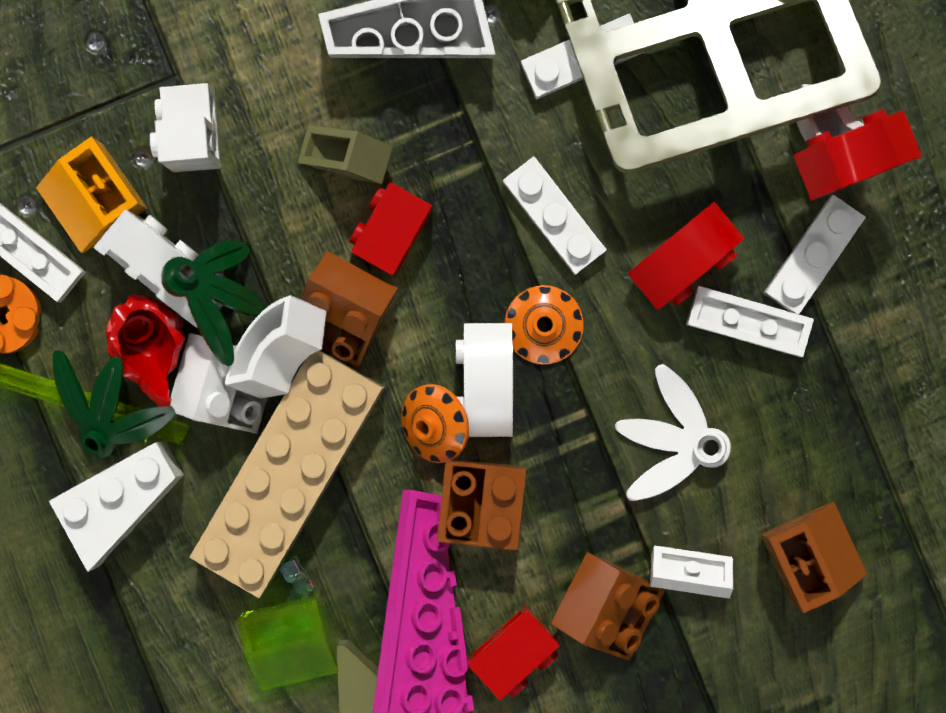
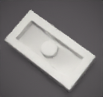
(691, 571)

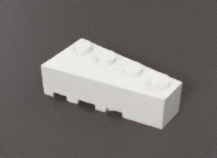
(408, 30)

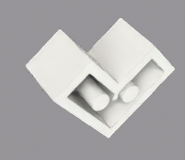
(186, 128)

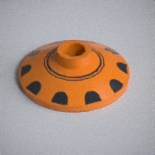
(566, 324)
(435, 423)

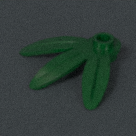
(204, 286)
(98, 430)

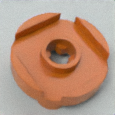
(22, 317)

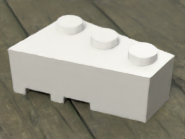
(143, 252)
(114, 501)

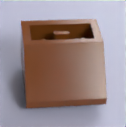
(353, 306)
(481, 504)
(814, 557)
(607, 607)

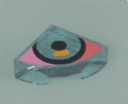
(295, 573)

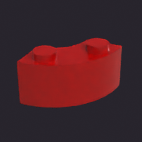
(857, 154)
(686, 257)

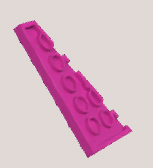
(423, 630)

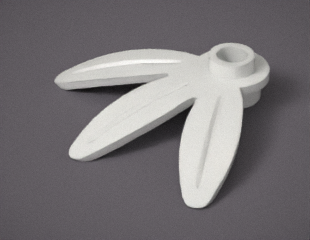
(663, 436)

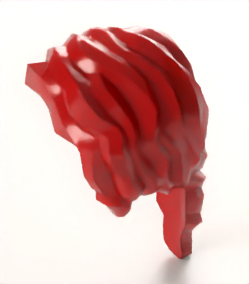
(148, 343)

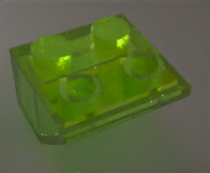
(288, 642)

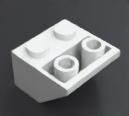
(202, 391)

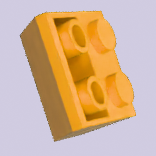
(88, 193)

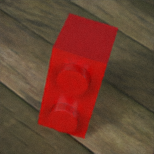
(390, 229)
(514, 653)

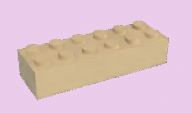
(287, 473)

